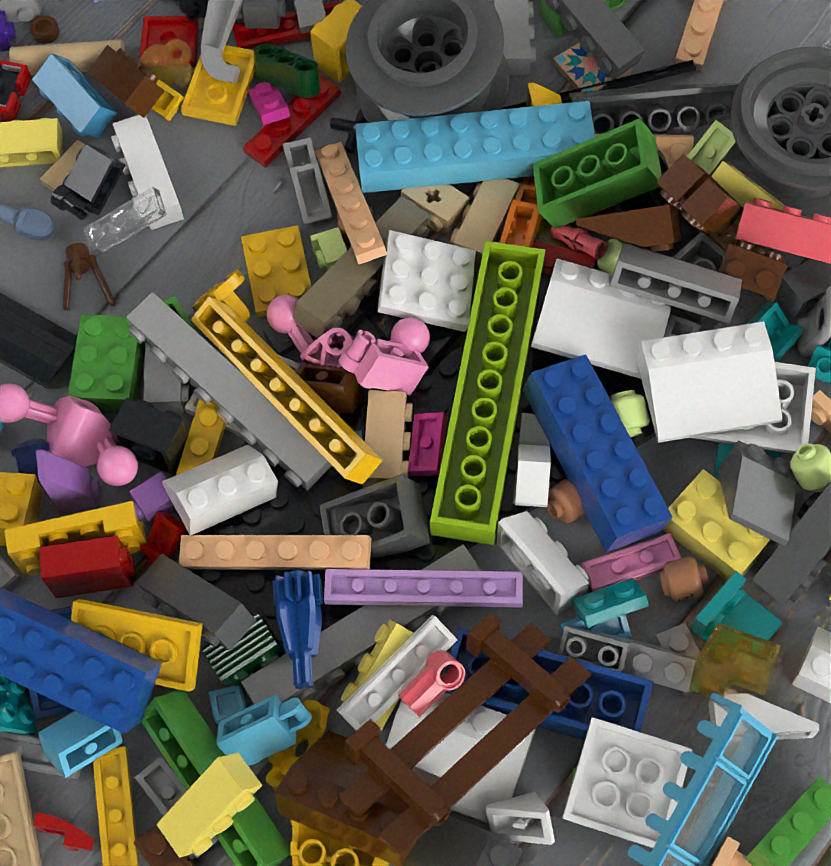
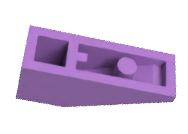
(67, 483)

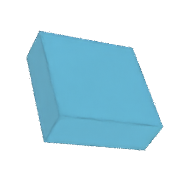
(226, 702)

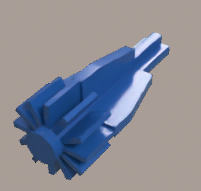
(299, 620)

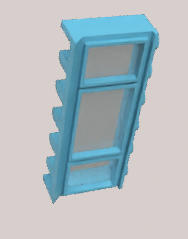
(713, 793)

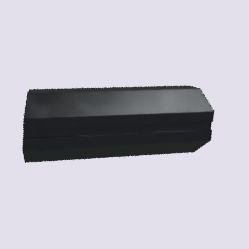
(32, 342)

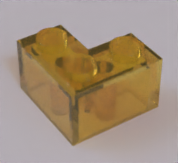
(734, 659)

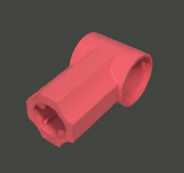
(430, 685)

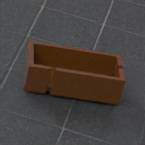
(699, 197)

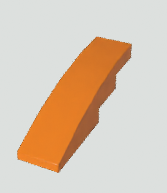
(523, 216)

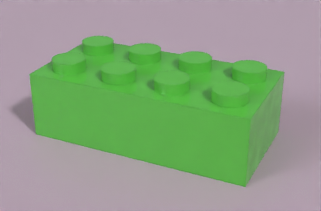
(597, 174)

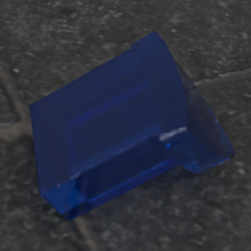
(26, 455)

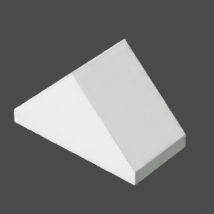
(532, 475)
(521, 819)

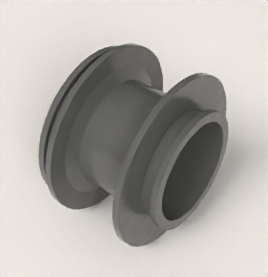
(430, 80)
(792, 99)

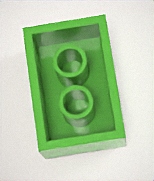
(106, 362)

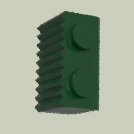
(254, 649)

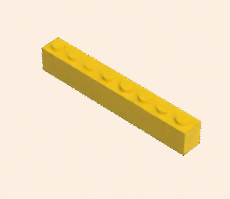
(286, 391)

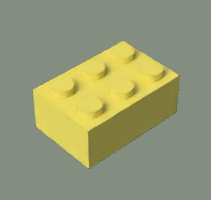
(705, 529)

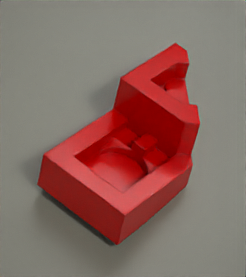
(163, 537)
(74, 837)

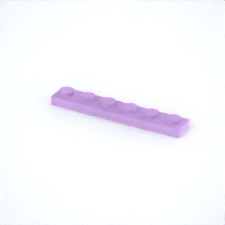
(423, 588)

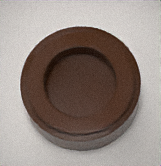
(44, 29)

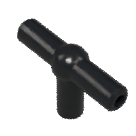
(348, 126)

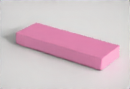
(631, 562)

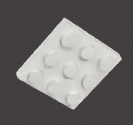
(427, 281)
(623, 781)

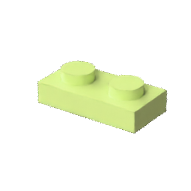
(712, 147)

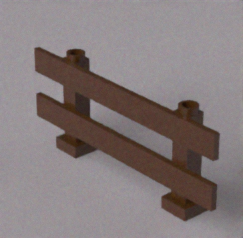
(393, 766)

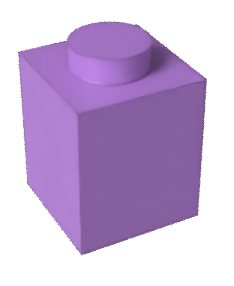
(151, 498)

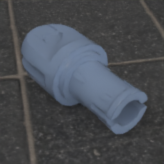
(28, 221)

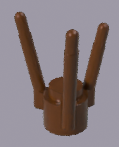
(78, 262)

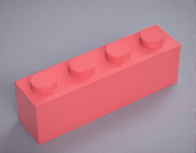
(786, 230)

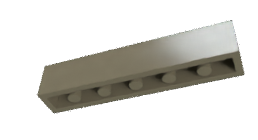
(346, 282)

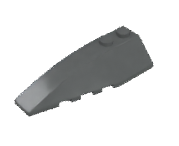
(661, 108)

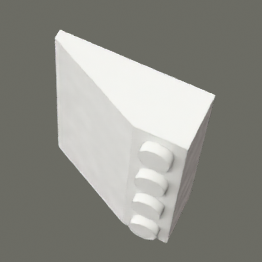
(596, 320)
(710, 381)
(796, 399)
(496, 785)

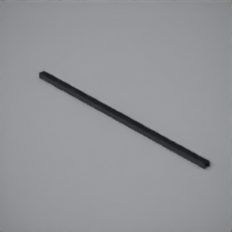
(631, 80)

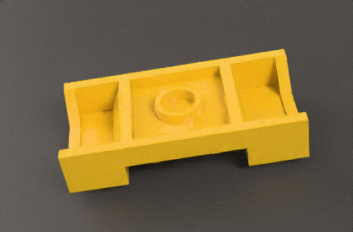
(109, 521)

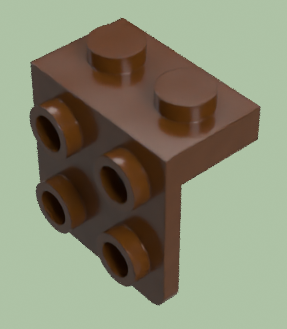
(758, 271)

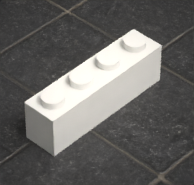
(145, 165)

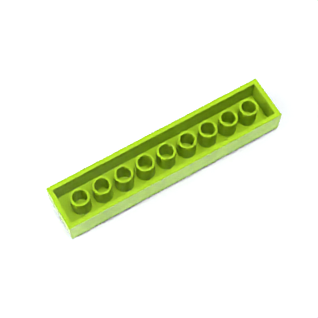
(488, 394)

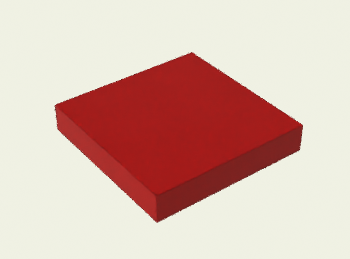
(166, 28)

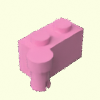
(383, 363)

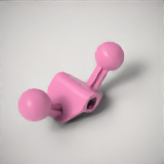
(328, 347)
(73, 432)

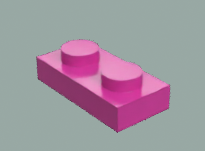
(268, 103)
(427, 444)

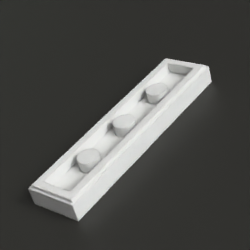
(395, 674)

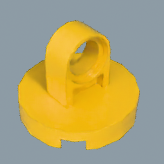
(225, 293)

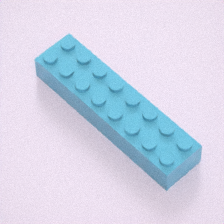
(467, 145)

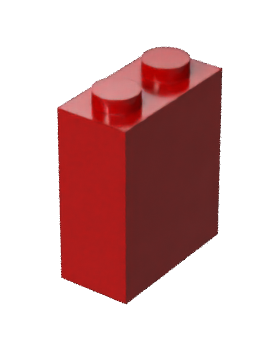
(86, 566)

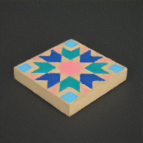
(581, 68)

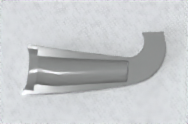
(217, 28)

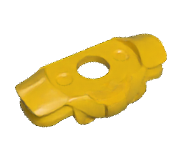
(312, 732)

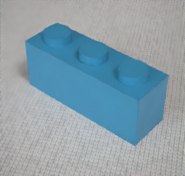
(74, 96)

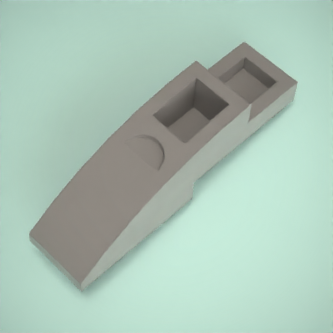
(628, 657)

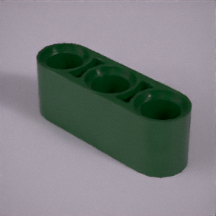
(287, 70)

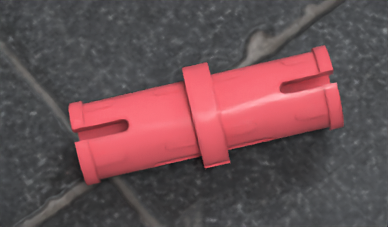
(580, 240)

